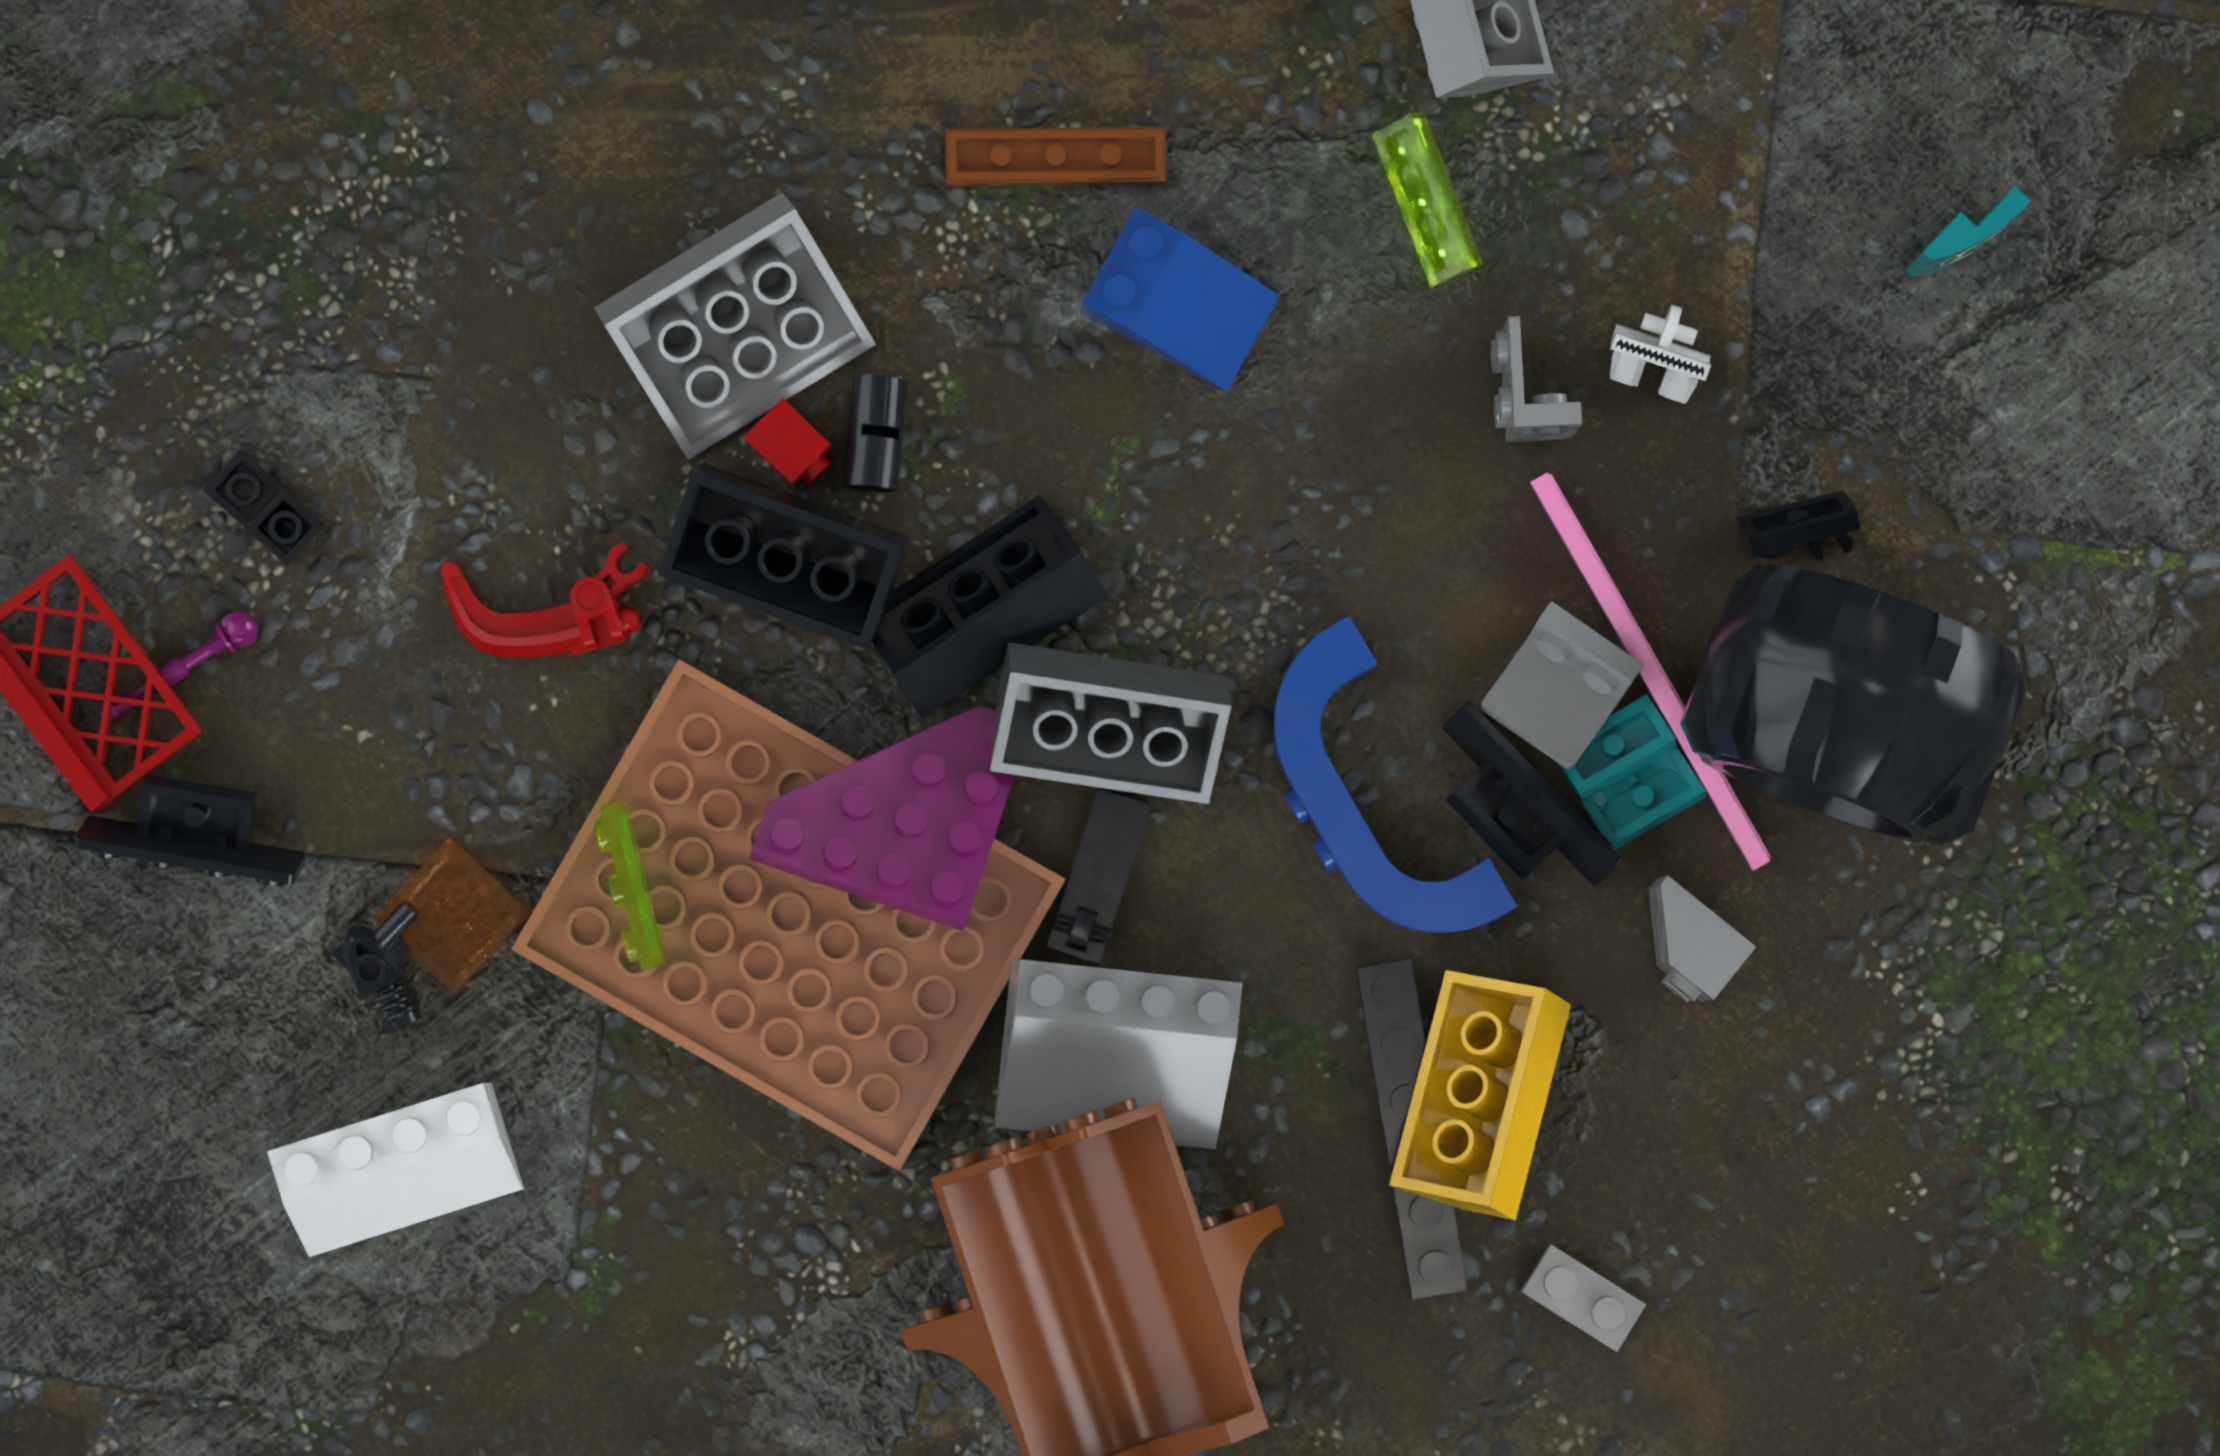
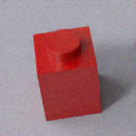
(790, 445)

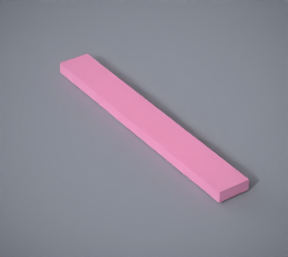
(1652, 671)

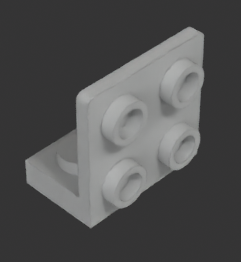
(1549, 414)
(1561, 686)

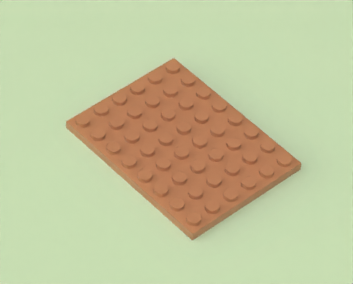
(768, 973)

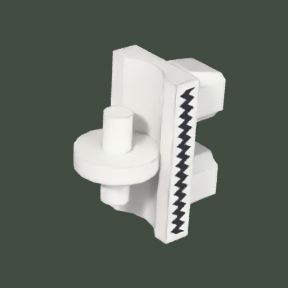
(1682, 364)

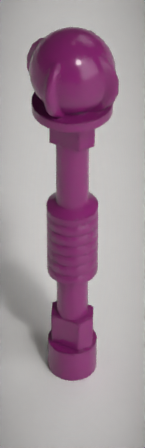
(235, 631)

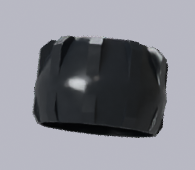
(1854, 704)

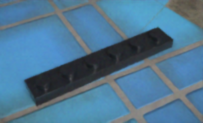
(1396, 1055)

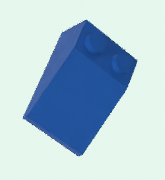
(1179, 300)

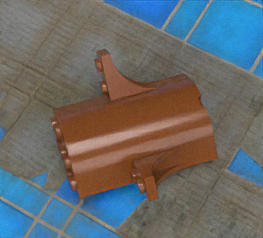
(1099, 1290)

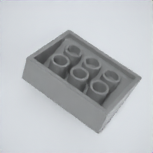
(735, 325)
(1113, 1035)

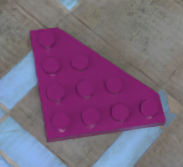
(898, 824)

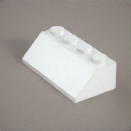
(396, 1169)

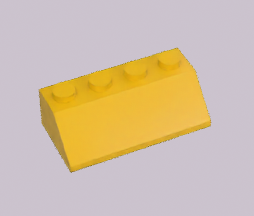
(1480, 1094)

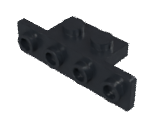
(1517, 807)
(193, 829)

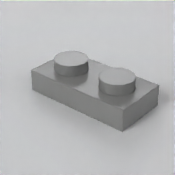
(1583, 1297)

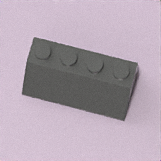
(1109, 723)

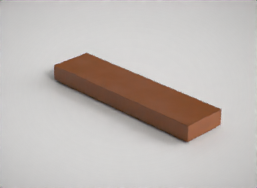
(1055, 156)

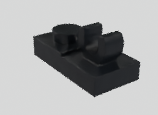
(1800, 524)

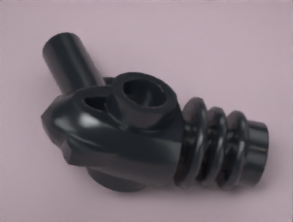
(376, 965)

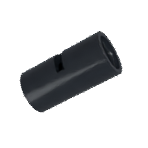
(875, 433)

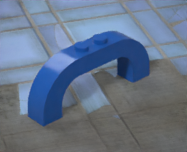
(1345, 839)

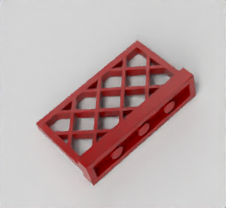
(53, 724)

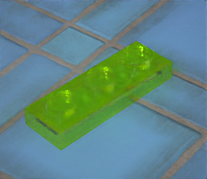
(1427, 199)
(630, 886)

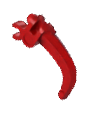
(586, 624)

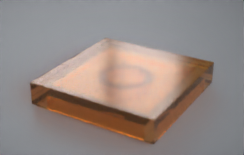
(461, 915)

